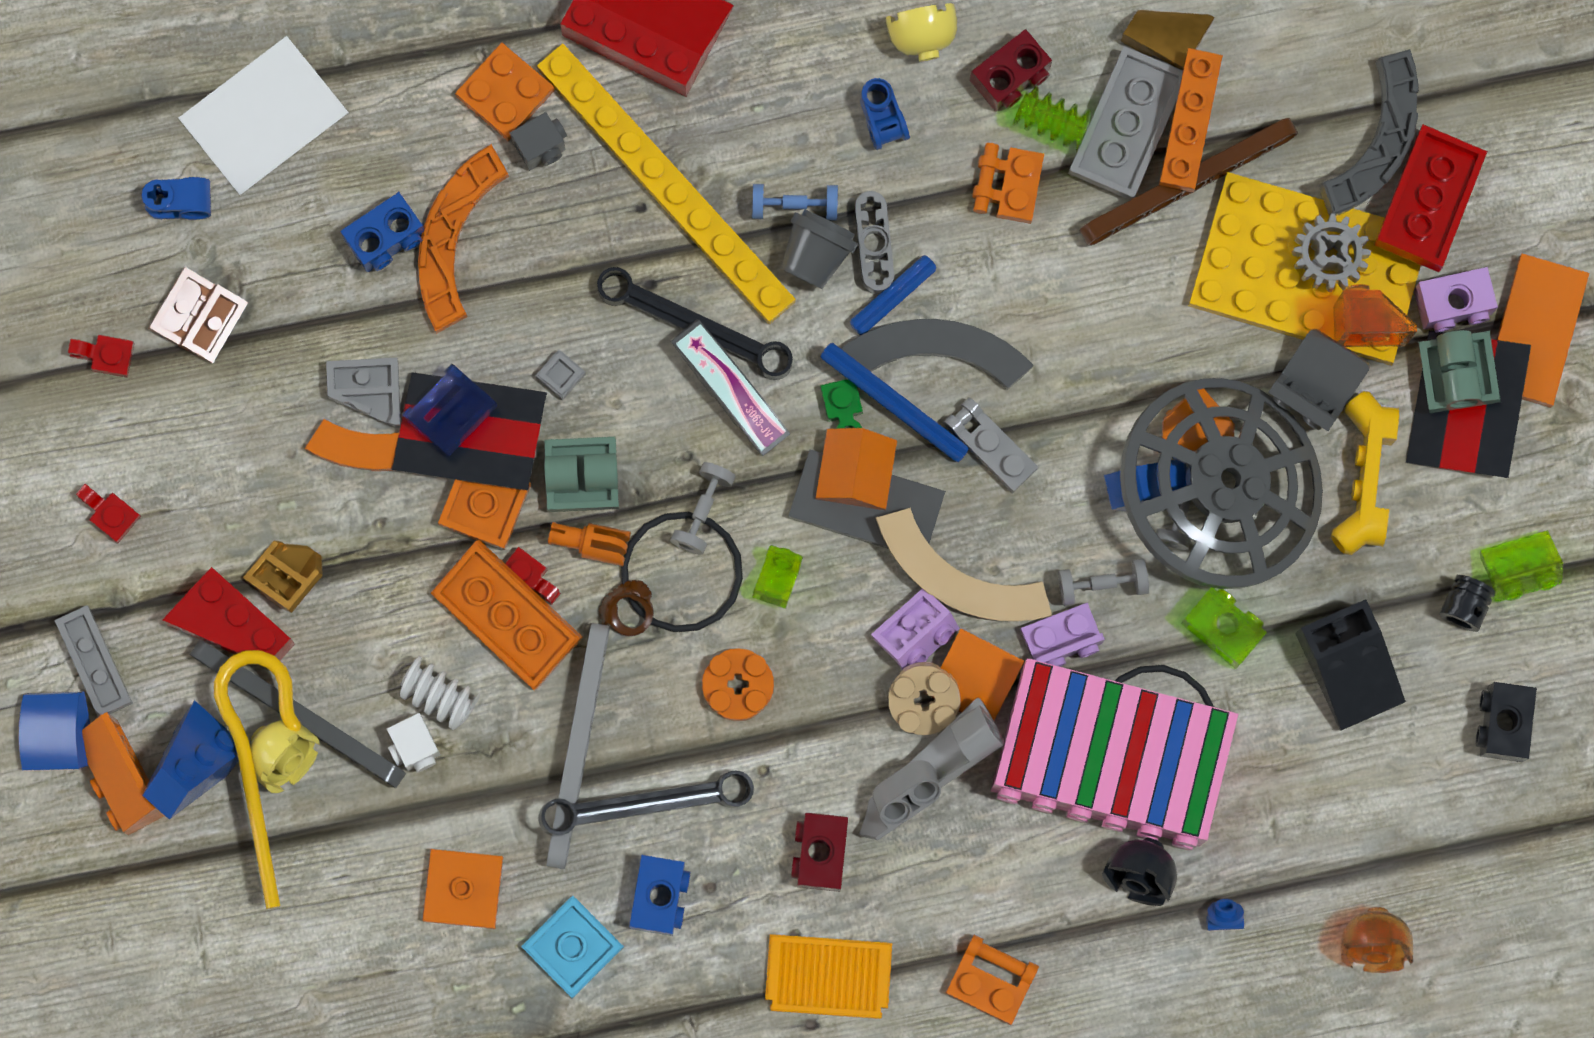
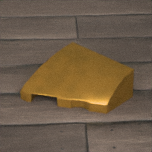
(1166, 34)

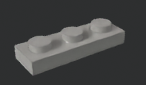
(93, 661)

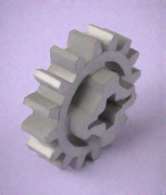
(1341, 262)

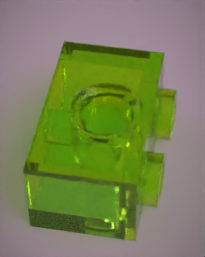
(1230, 647)

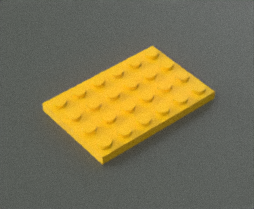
(1251, 269)

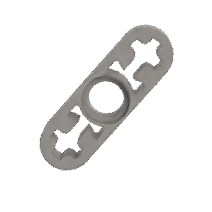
(881, 216)

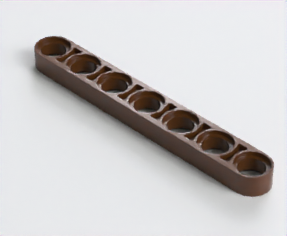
(1209, 171)

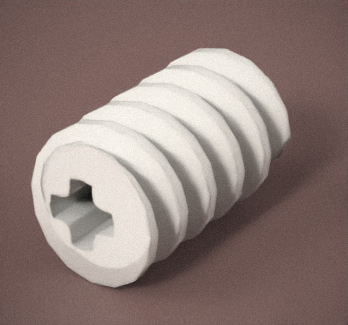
(437, 694)

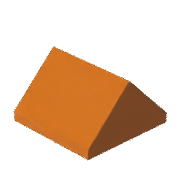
(856, 468)

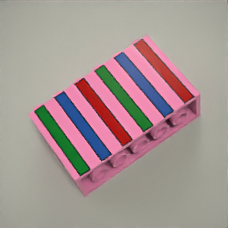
(1114, 754)

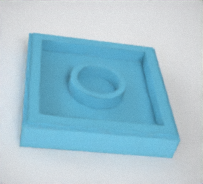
(572, 946)

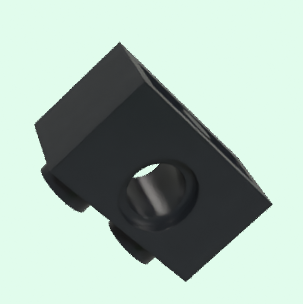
(1520, 705)

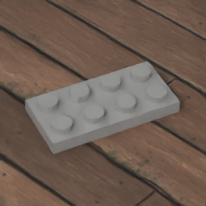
(1127, 123)

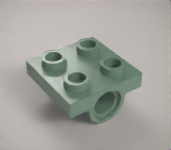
(1459, 371)
(581, 474)

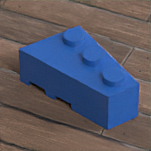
(192, 762)

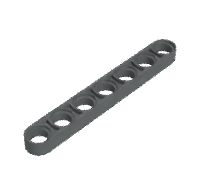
(315, 724)

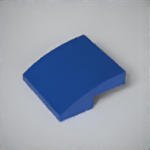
(53, 731)

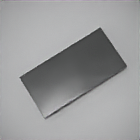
(861, 521)

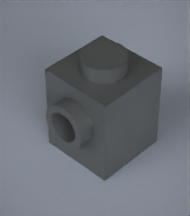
(539, 141)

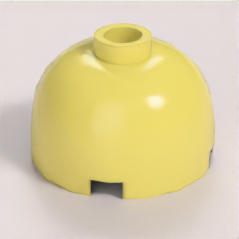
(923, 31)
(282, 754)

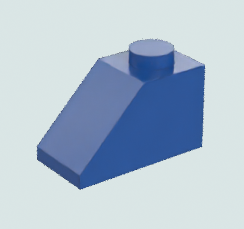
(1146, 483)

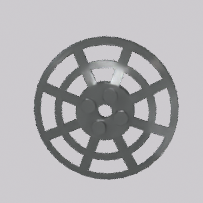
(1208, 491)

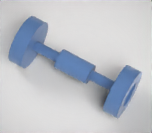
(795, 202)

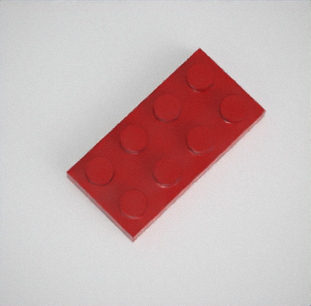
(1430, 198)

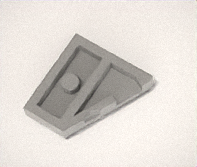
(367, 387)

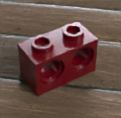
(1005, 65)

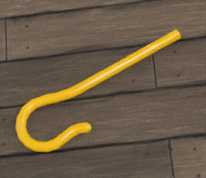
(244, 753)

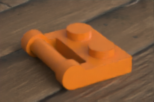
(988, 991)

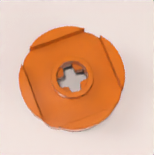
(752, 669)

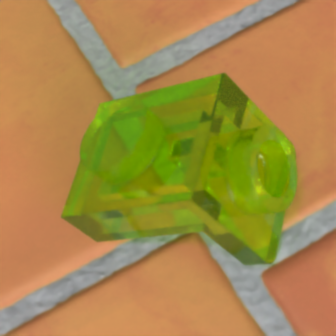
(777, 576)

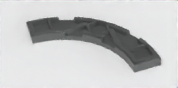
(1390, 140)
(940, 339)

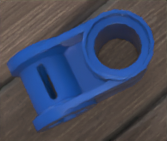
(883, 120)
(182, 198)

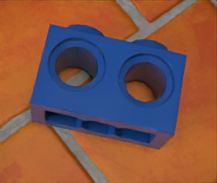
(377, 225)

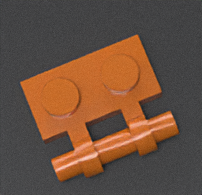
(1019, 184)

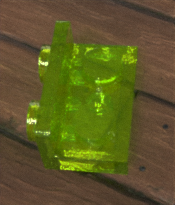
(1523, 566)

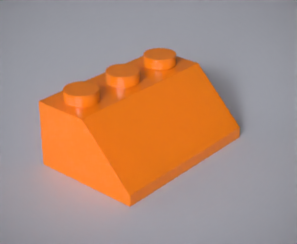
(118, 775)

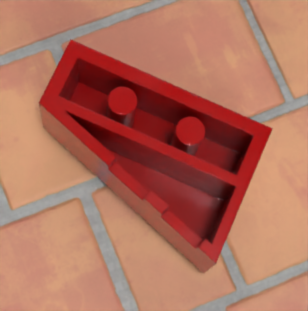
(226, 619)

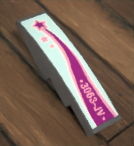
(730, 387)

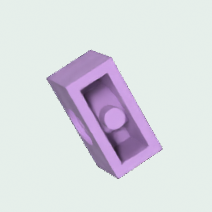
(1474, 289)

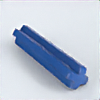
(893, 295)

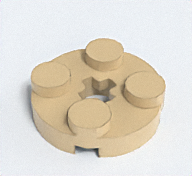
(907, 687)

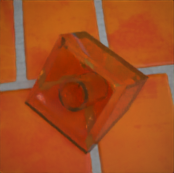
(1370, 319)

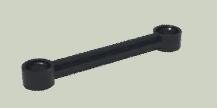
(683, 317)
(646, 803)

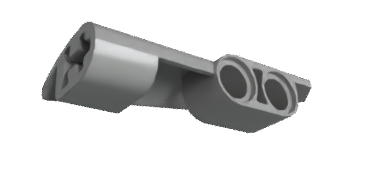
(920, 782)

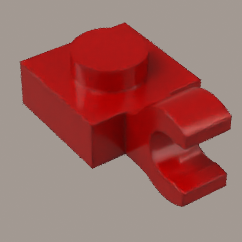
(108, 355)
(110, 515)
(531, 573)

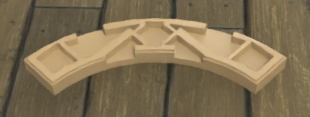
(951, 585)

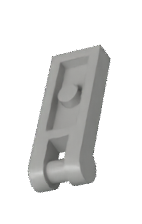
(991, 446)

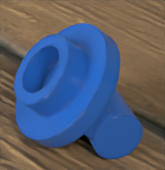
(1225, 915)

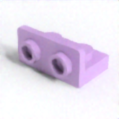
(916, 630)
(1063, 636)

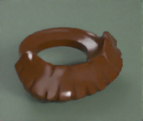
(635, 590)

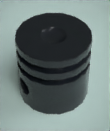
(1467, 603)

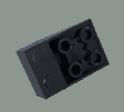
(1351, 664)

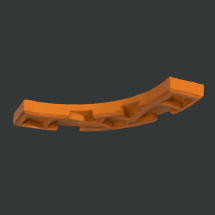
(442, 234)
(353, 448)

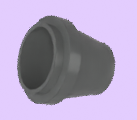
(816, 248)

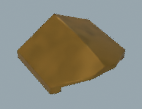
(286, 573)

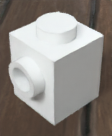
(413, 744)

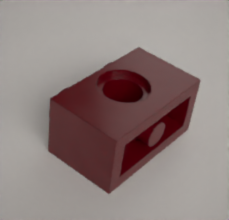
(827, 830)

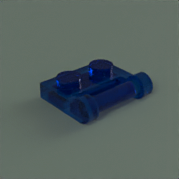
(458, 417)

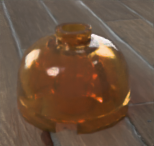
(1378, 941)

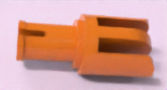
(593, 541)

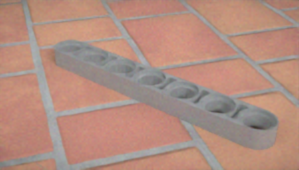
(579, 740)

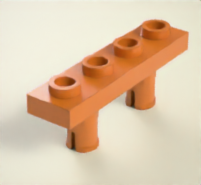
(1190, 120)

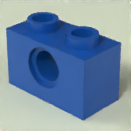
(652, 874)

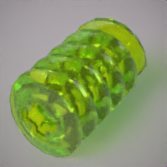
(1053, 118)

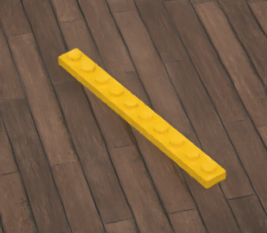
(666, 184)

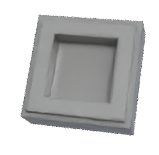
(560, 374)

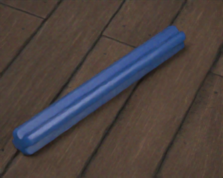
(894, 402)

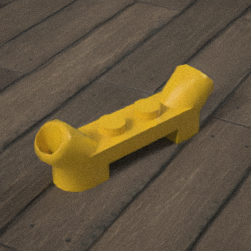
(1369, 522)

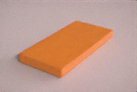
(1543, 314)
(506, 615)

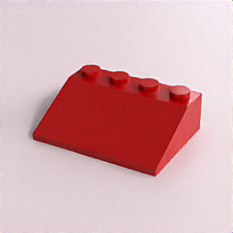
(651, 37)

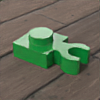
(842, 403)

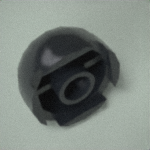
(1143, 870)

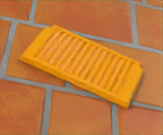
(828, 976)

